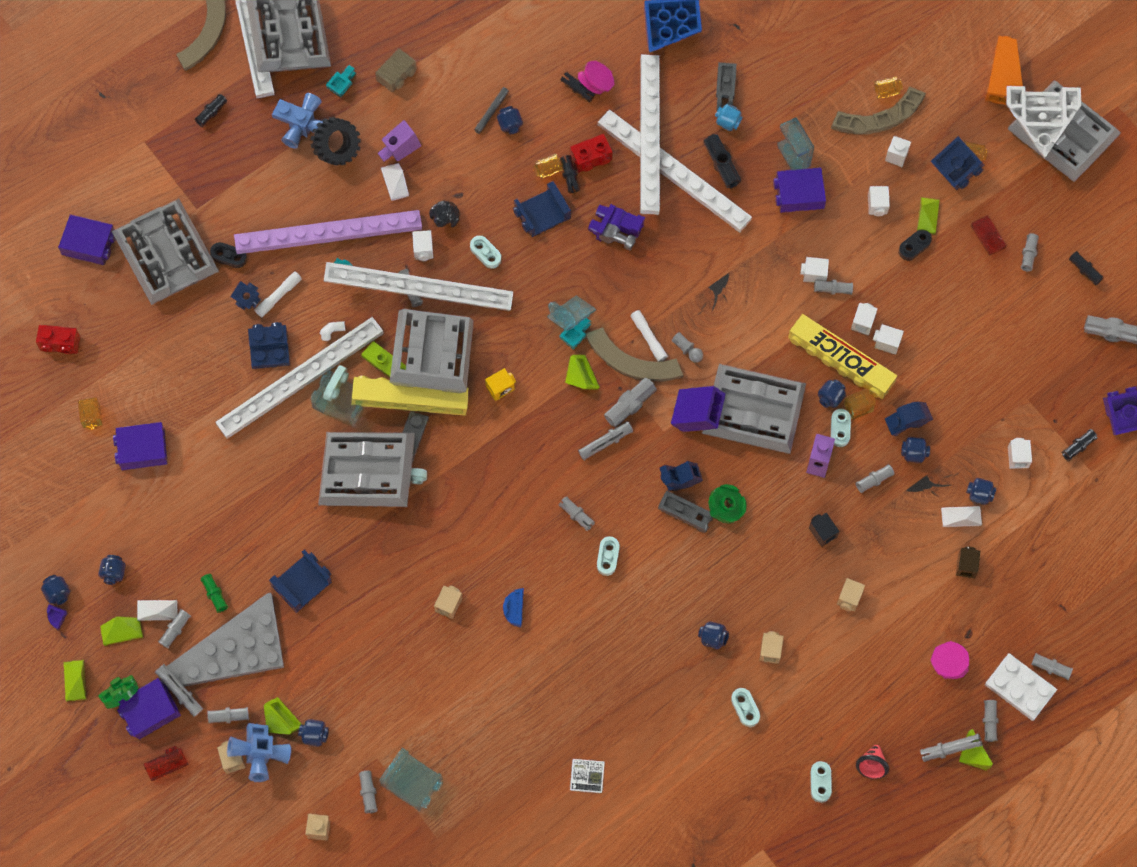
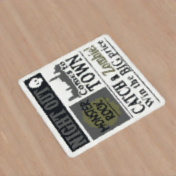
(587, 775)

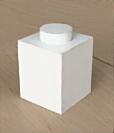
(898, 151)
(878, 200)
(422, 245)
(814, 269)
(864, 318)
(888, 339)
(1019, 453)

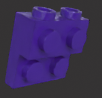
(1122, 410)

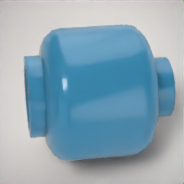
(728, 117)

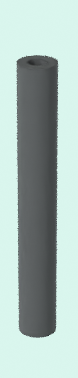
(491, 110)

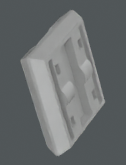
(287, 35)
(1077, 137)
(165, 251)
(432, 351)
(757, 407)
(365, 468)

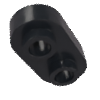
(916, 244)
(229, 255)

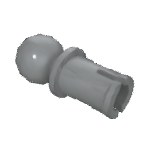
(686, 346)

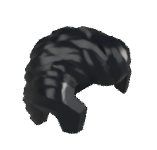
(444, 213)

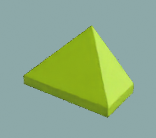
(928, 215)
(580, 373)
(120, 630)
(74, 680)
(279, 718)
(975, 756)

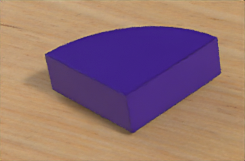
(55, 616)

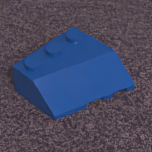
(670, 21)

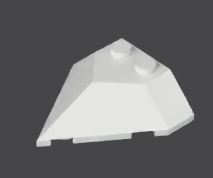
(1043, 113)

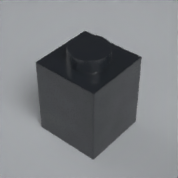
(823, 529)

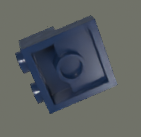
(958, 163)
(269, 346)

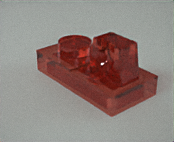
(988, 235)
(163, 765)

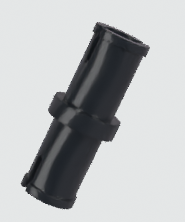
(577, 86)
(210, 110)
(569, 174)
(1086, 268)
(1079, 445)

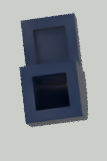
(909, 415)
(680, 477)

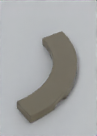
(207, 38)
(882, 120)
(630, 365)

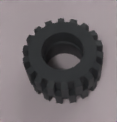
(349, 145)

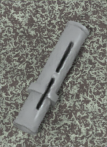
(606, 440)
(179, 690)
(942, 750)

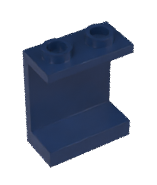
(542, 211)
(301, 581)

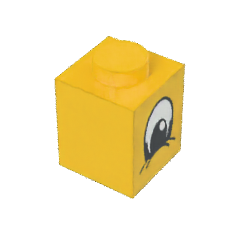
(500, 384)

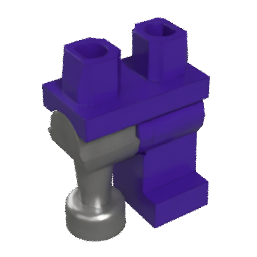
(615, 221)

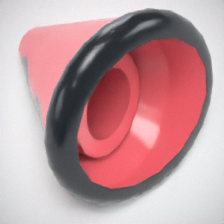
(872, 764)

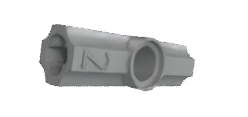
(1112, 329)
(630, 402)

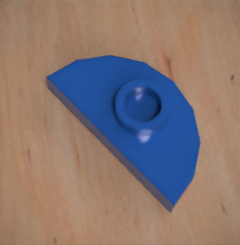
(513, 607)

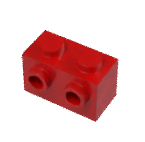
(591, 153)
(58, 339)

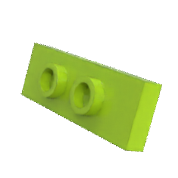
(380, 358)

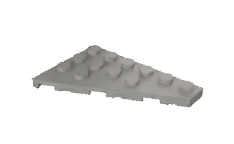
(236, 649)

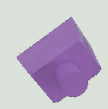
(399, 142)
(820, 453)

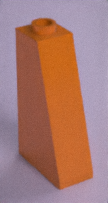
(1004, 70)

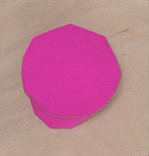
(596, 77)
(950, 660)

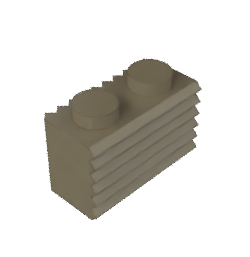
(396, 70)

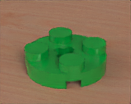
(720, 511)
(119, 690)

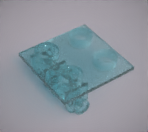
(569, 313)

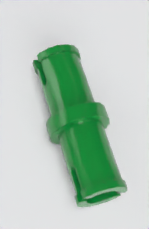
(214, 593)

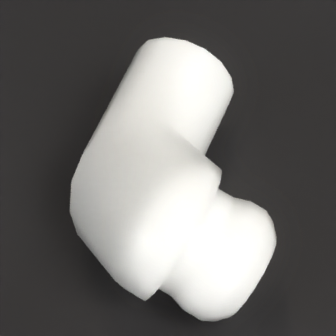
(331, 327)

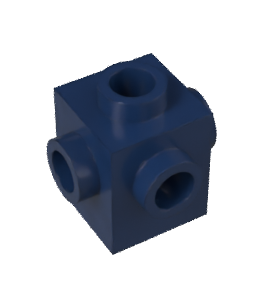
(238, 295)

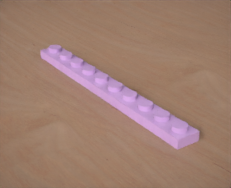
(327, 232)

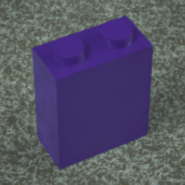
(799, 190)
(87, 240)
(698, 409)
(140, 446)
(148, 709)

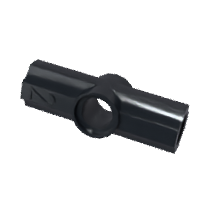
(718, 152)

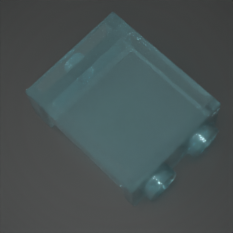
(797, 146)
(341, 407)
(411, 780)

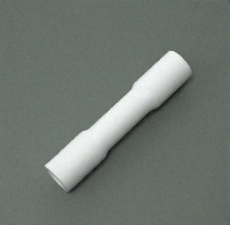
(286, 286)
(655, 346)

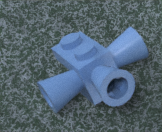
(299, 119)
(258, 751)

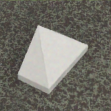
(395, 181)
(961, 516)
(156, 610)

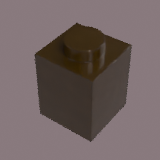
(968, 562)

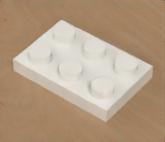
(1020, 687)

